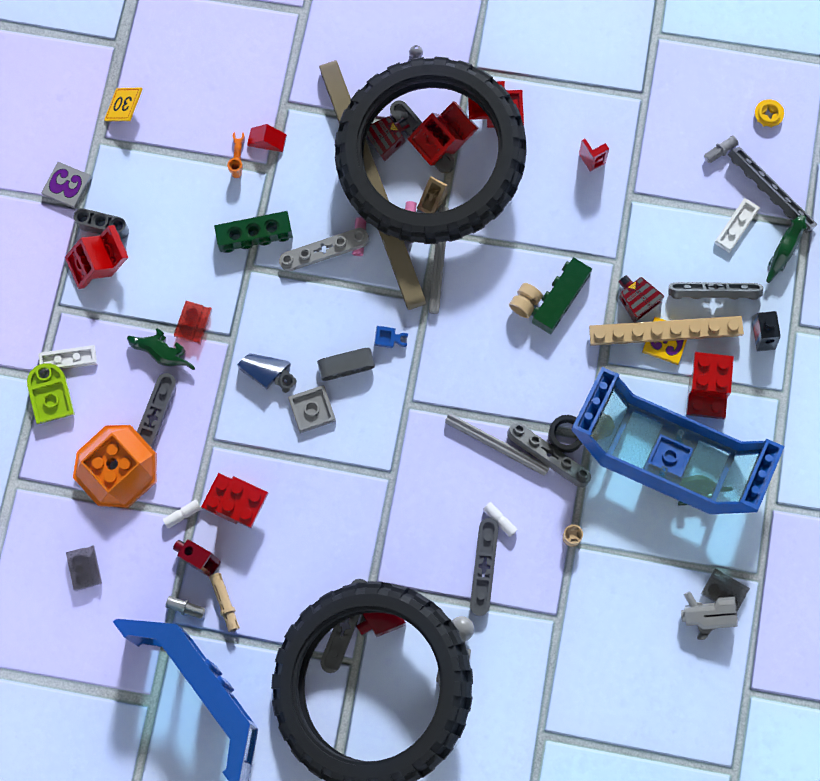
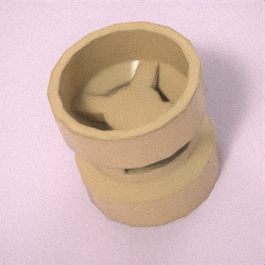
(572, 532)

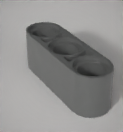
(95, 217)
(345, 364)

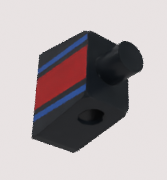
(765, 328)

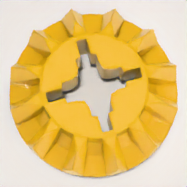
(774, 107)

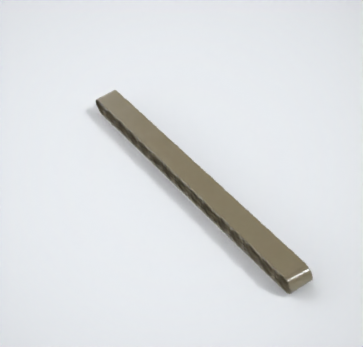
(394, 247)

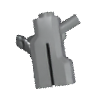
(710, 615)

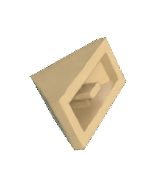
(432, 196)

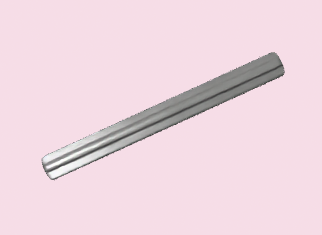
(437, 274)
(497, 444)

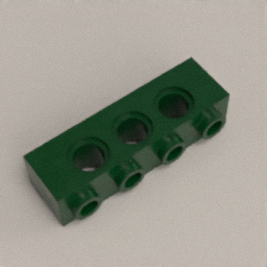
(246, 226)

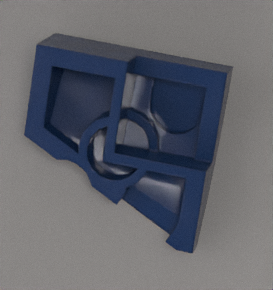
(262, 368)

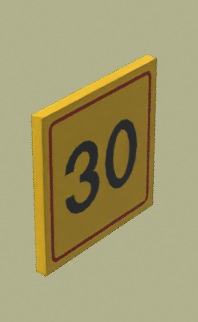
(123, 104)

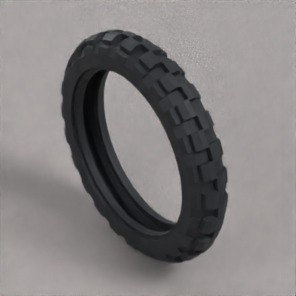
(413, 76)
(291, 669)

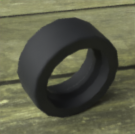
(552, 435)

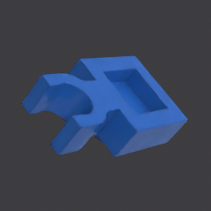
(386, 337)

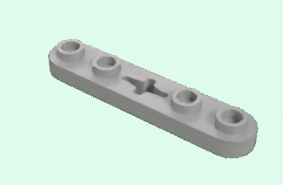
(341, 244)

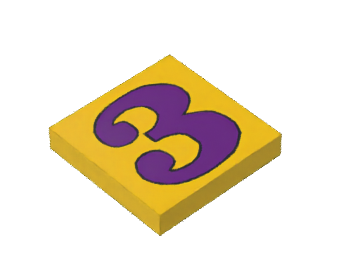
(666, 350)

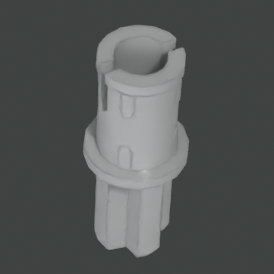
(721, 149)
(185, 607)

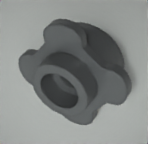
(291, 380)

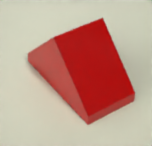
(267, 138)

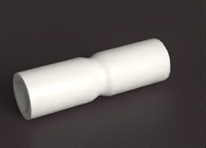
(179, 515)
(502, 521)

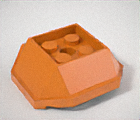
(130, 478)

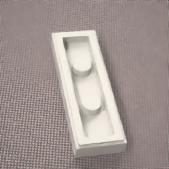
(736, 225)
(70, 357)

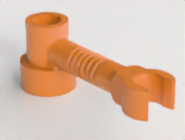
(235, 165)

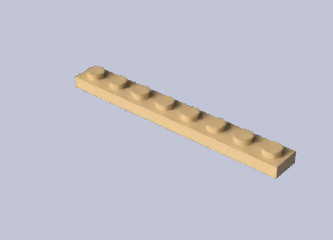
(666, 330)

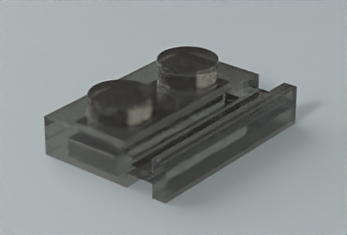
(84, 568)
(721, 585)

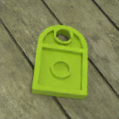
(49, 395)

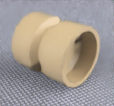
(527, 298)

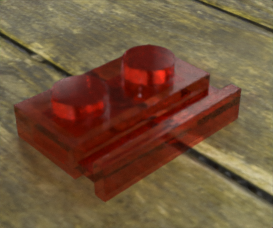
(193, 322)

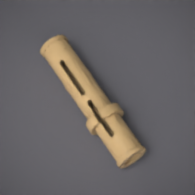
(226, 608)

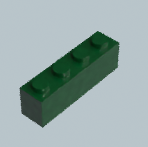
(561, 296)

